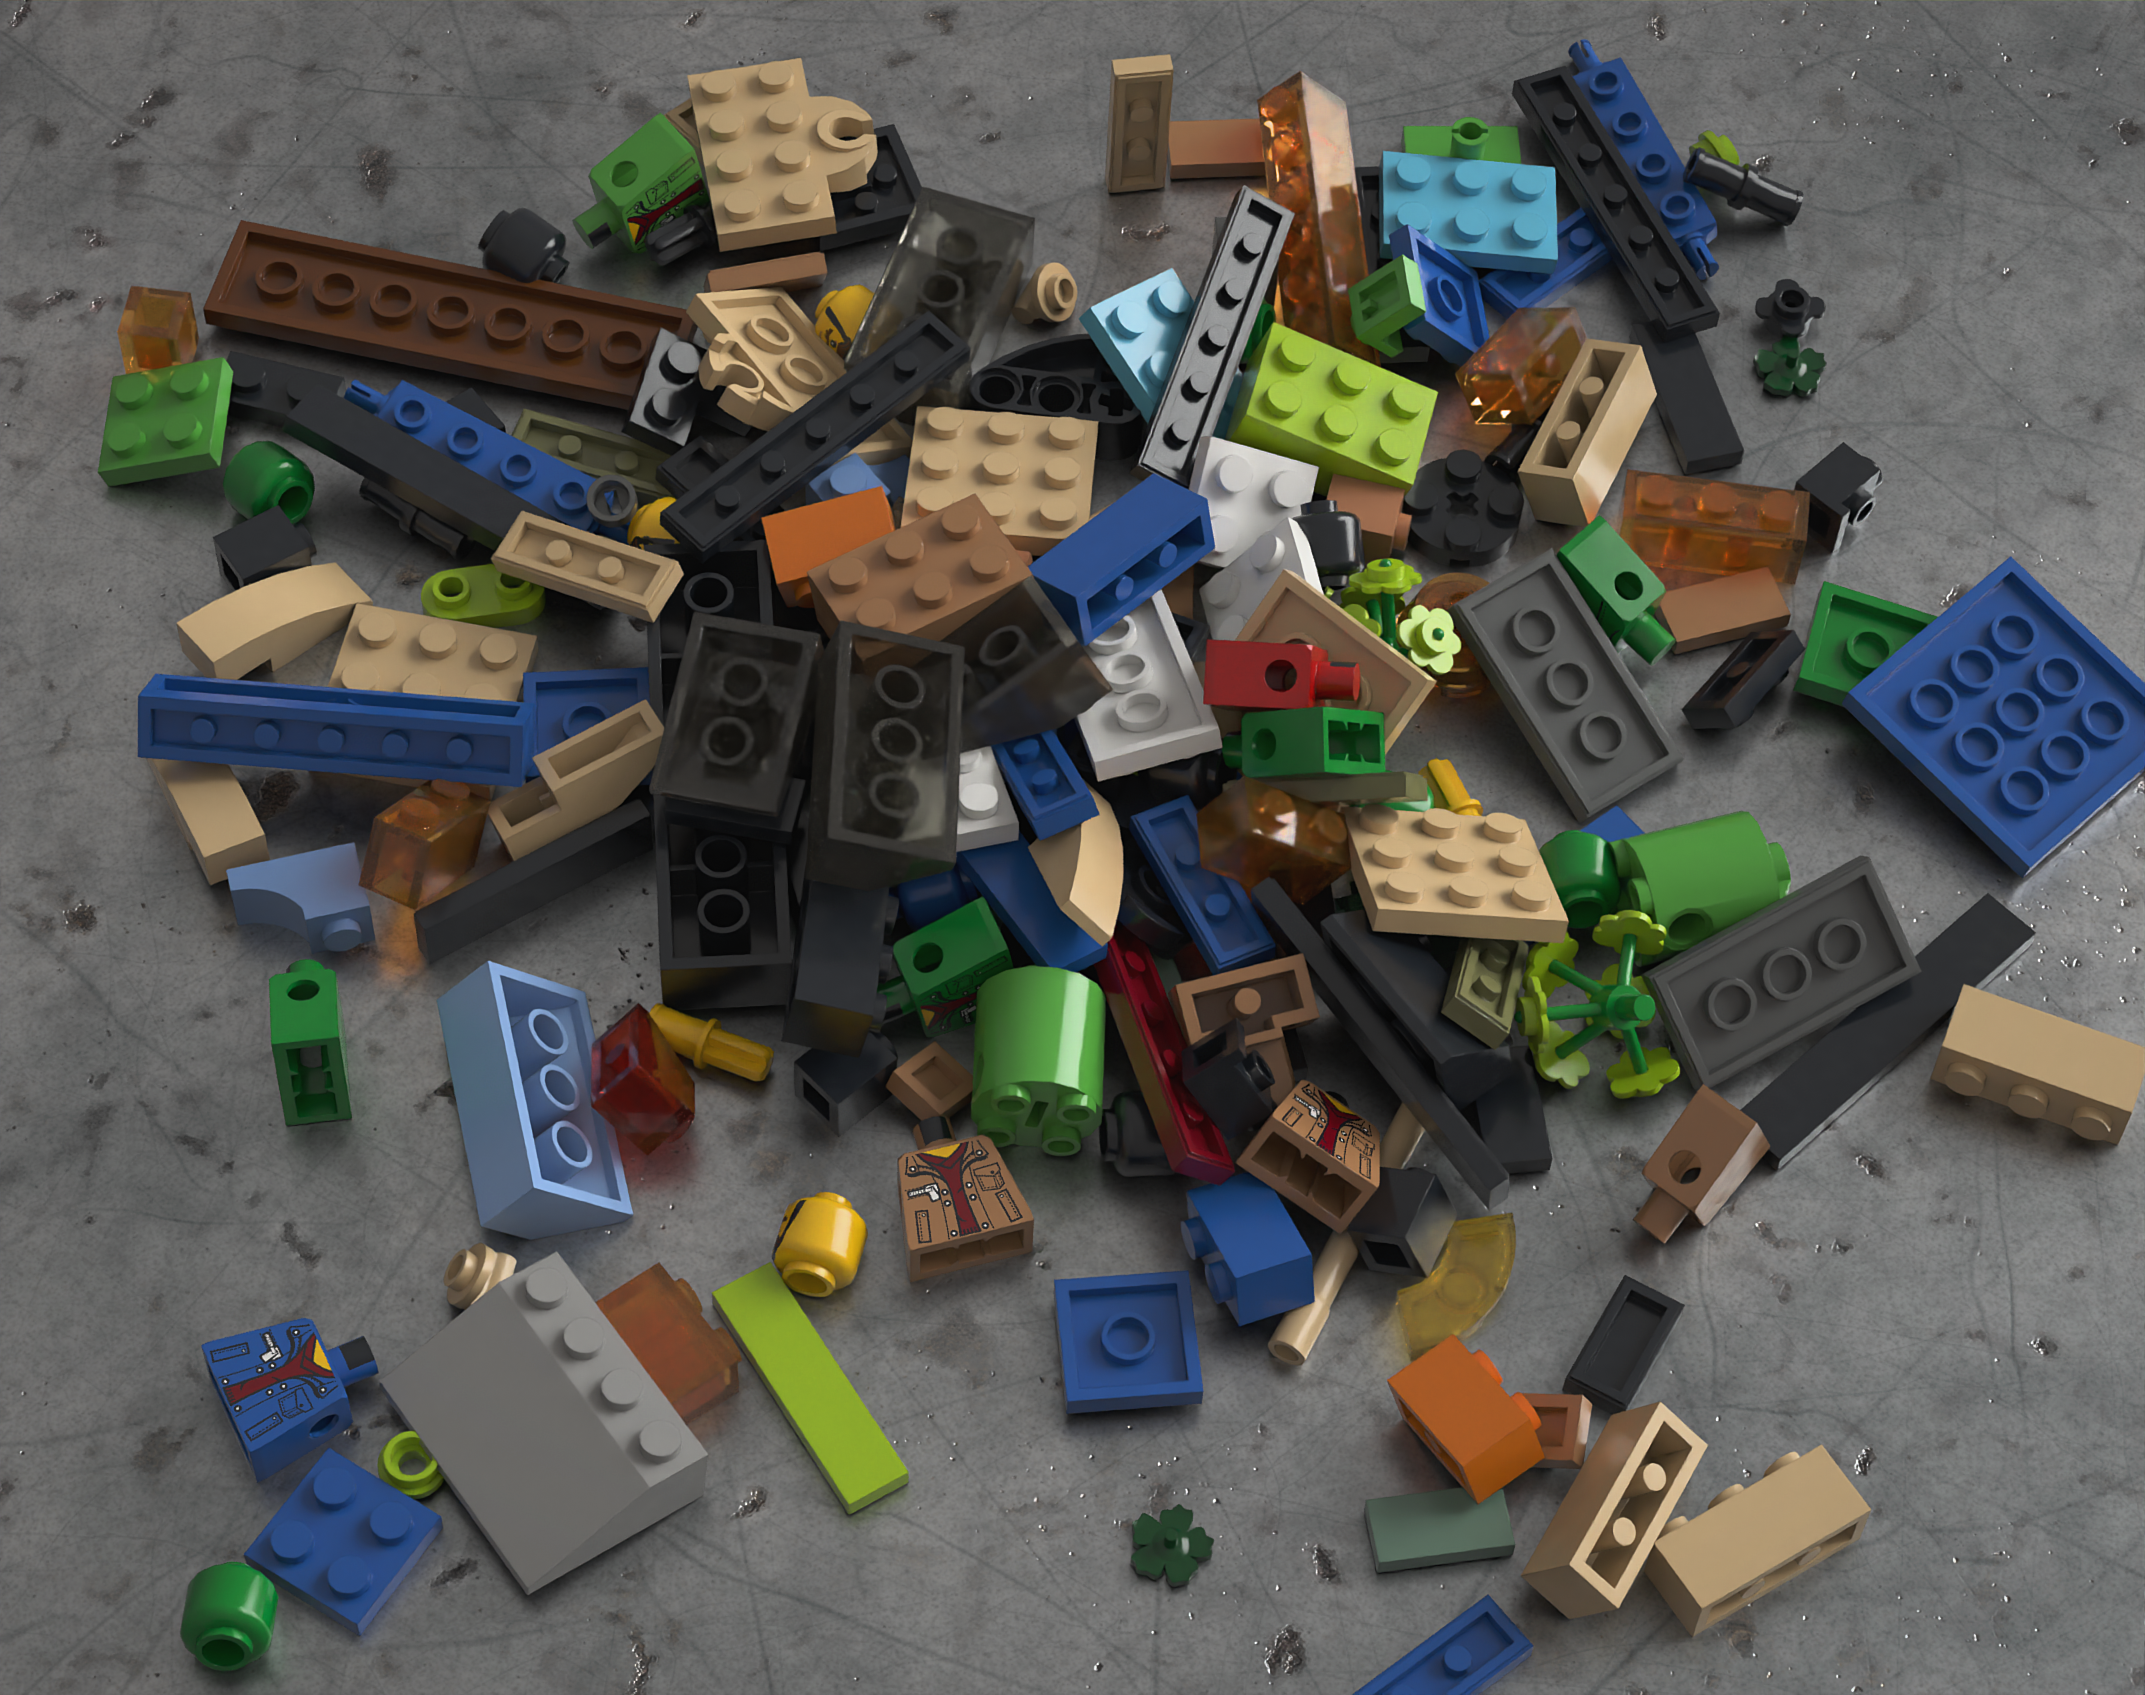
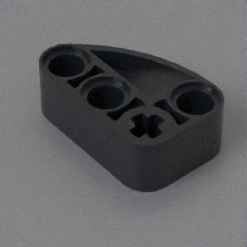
(1062, 380)

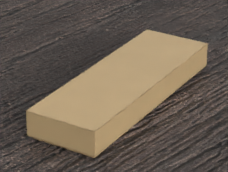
(1138, 123)
(587, 566)

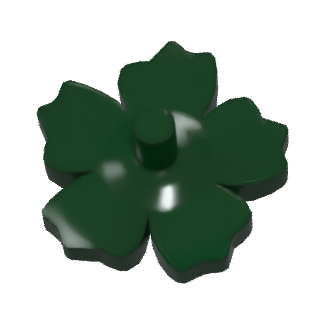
(1789, 369)
(1170, 1546)

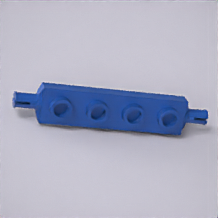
(1647, 153)
(489, 452)

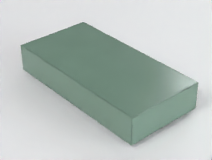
(1437, 1529)

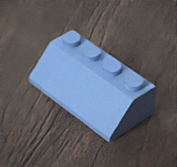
(524, 1105)

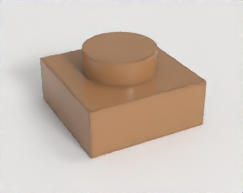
(932, 1083)
(1563, 1428)

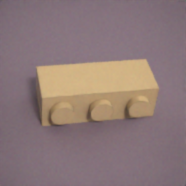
(1587, 432)
(2040, 1065)
(1614, 1511)
(1755, 1538)

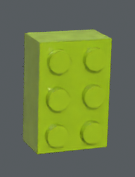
(1331, 411)

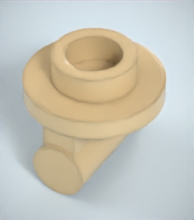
(1048, 295)
(475, 1273)

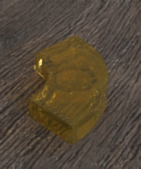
(1464, 1285)

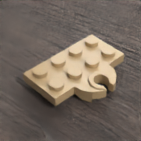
(776, 152)
(774, 363)

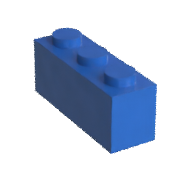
(1125, 555)

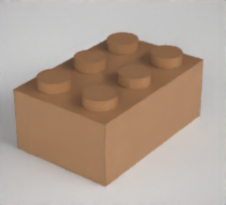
(922, 575)

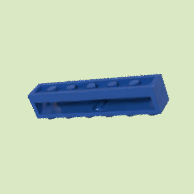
(336, 730)

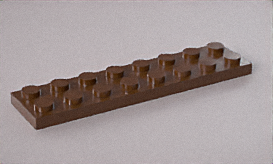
(437, 314)

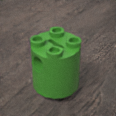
(1699, 878)
(1039, 1059)

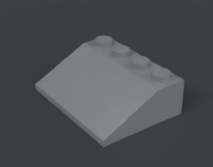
(546, 1424)

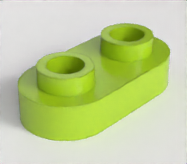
(482, 597)

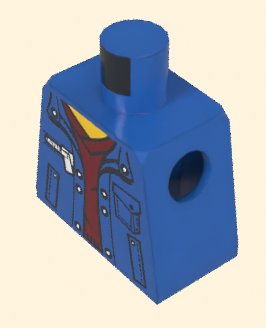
(285, 1389)

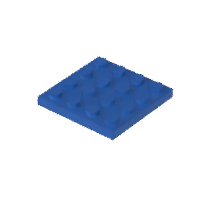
(2010, 716)

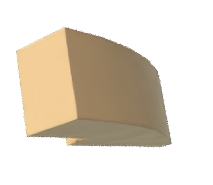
(269, 621)
(579, 780)
(212, 815)
(1085, 870)

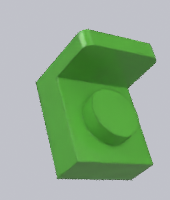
(1386, 303)

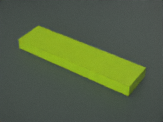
(810, 1388)

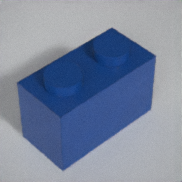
(1248, 1248)

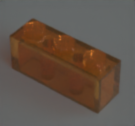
(1713, 525)

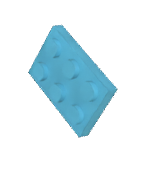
(1472, 208)
(1140, 336)

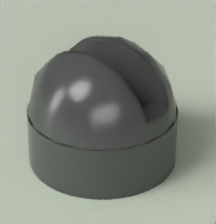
(599, 506)

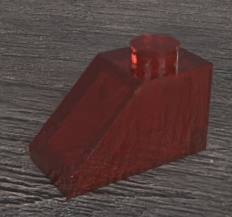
(641, 1082)

